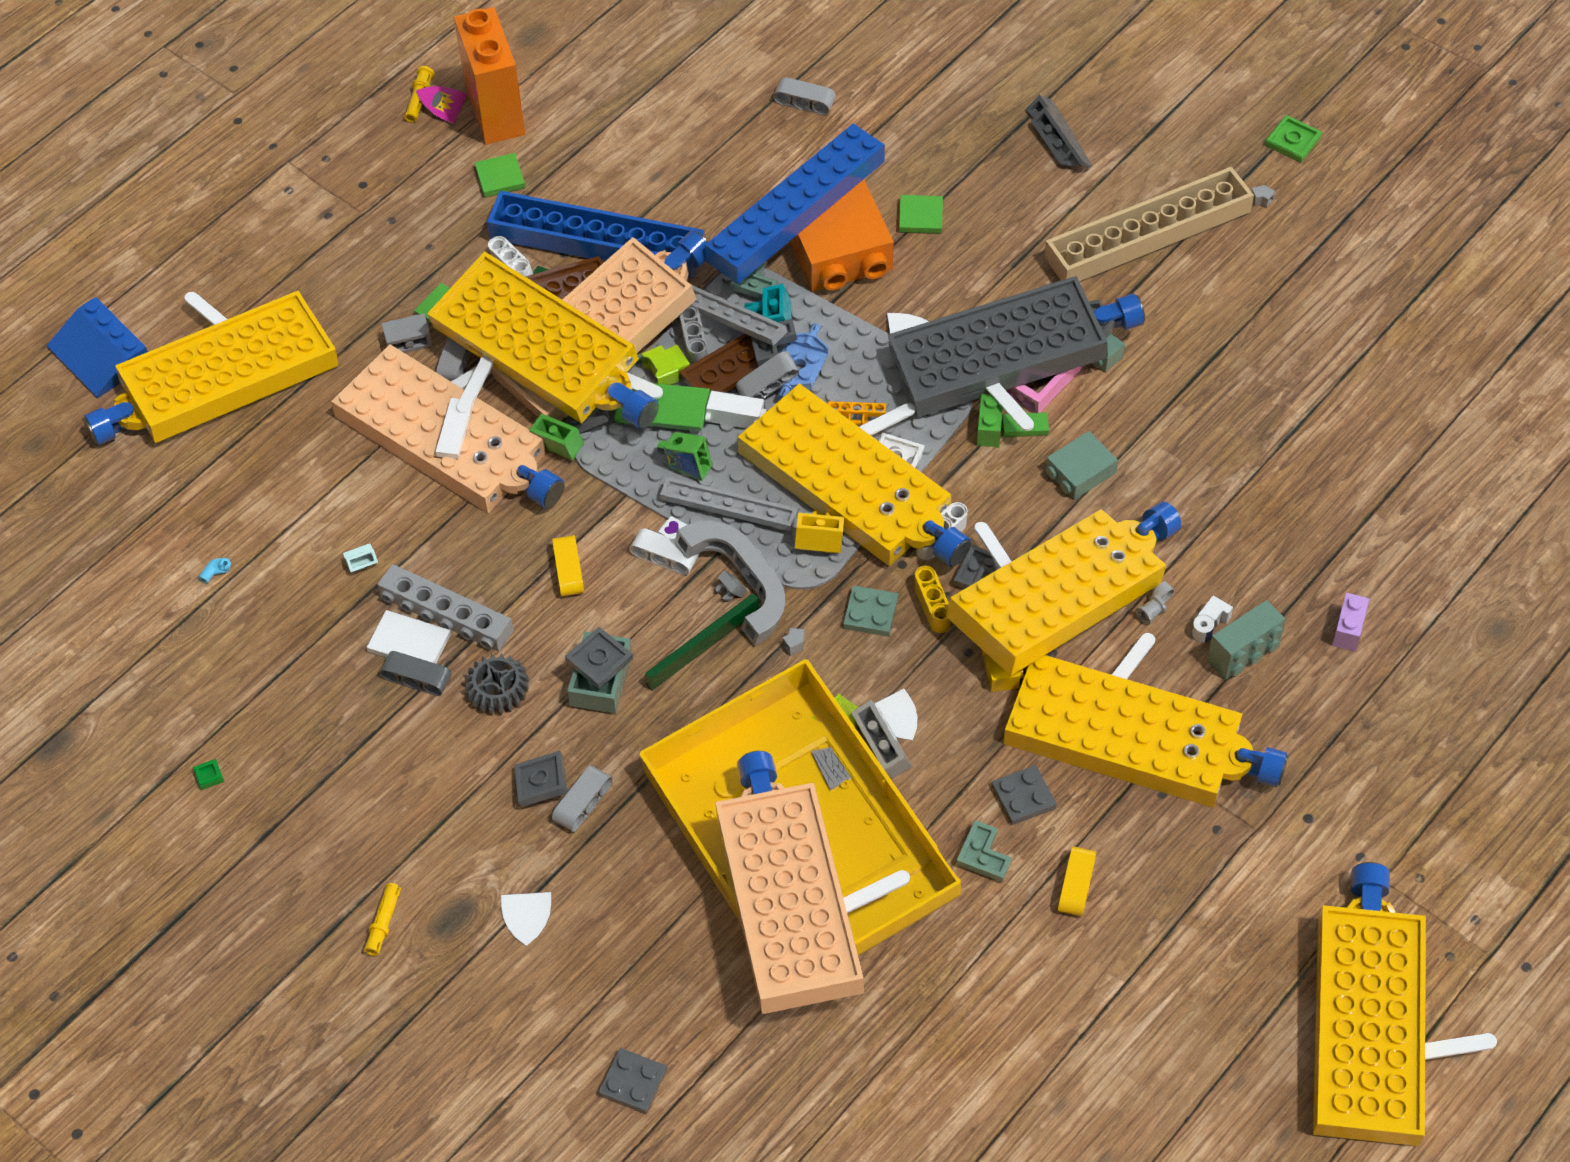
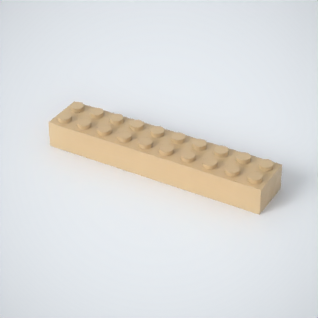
(1149, 225)

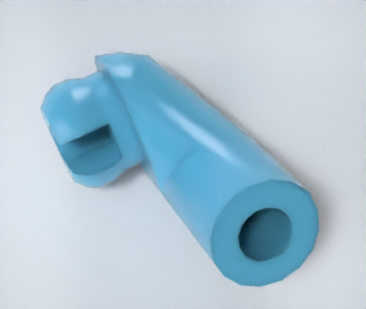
(214, 567)

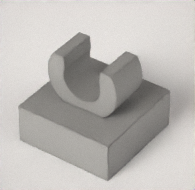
(732, 585)

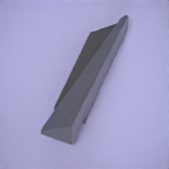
(1057, 133)

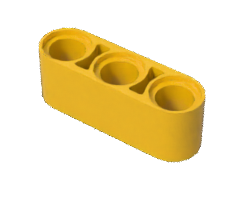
(568, 565)
(932, 590)
(1077, 881)

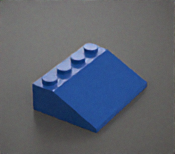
(93, 344)

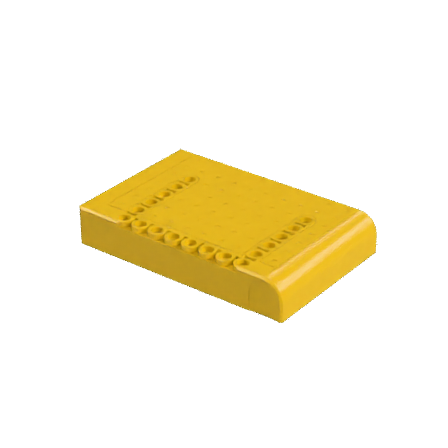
(864, 818)

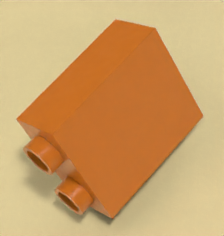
(490, 75)
(845, 243)

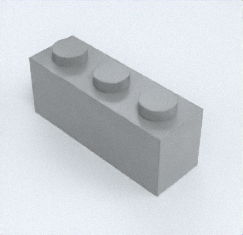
(881, 739)

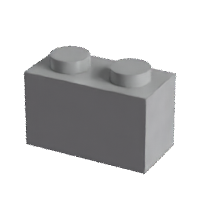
(408, 333)

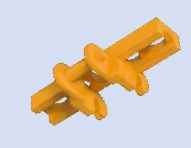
(865, 413)

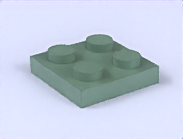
(871, 611)

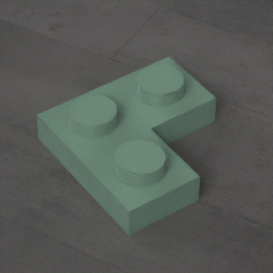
(754, 283)
(979, 857)

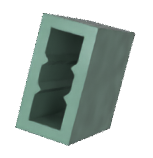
(1081, 465)

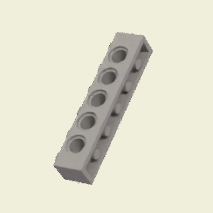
(457, 607)

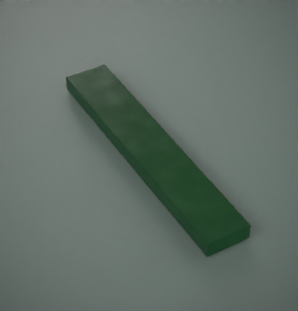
(701, 642)

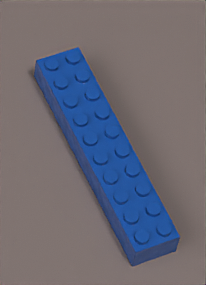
(794, 203)
(578, 228)

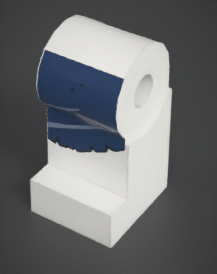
(1209, 618)

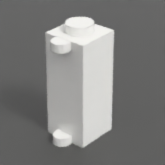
(733, 409)

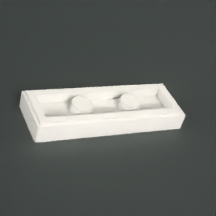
(453, 431)

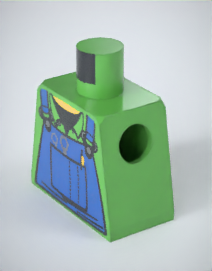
(687, 454)

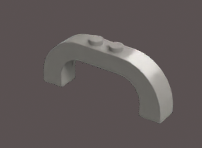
(749, 561)

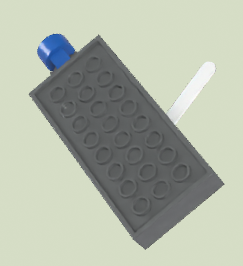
(1007, 346)

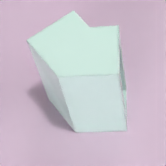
(360, 557)

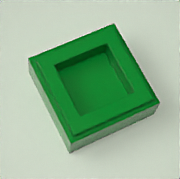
(208, 774)

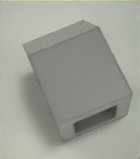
(1262, 196)
(794, 640)

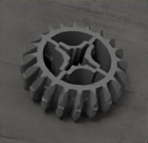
(490, 695)

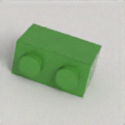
(989, 422)
(558, 436)

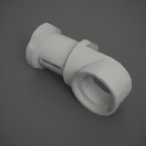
(1155, 604)

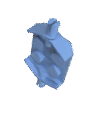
(808, 352)

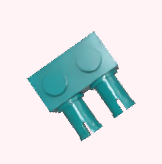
(775, 304)

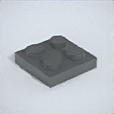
(599, 657)
(540, 778)
(1024, 795)
(633, 1081)

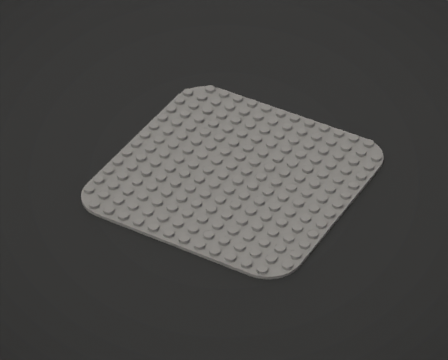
(854, 371)

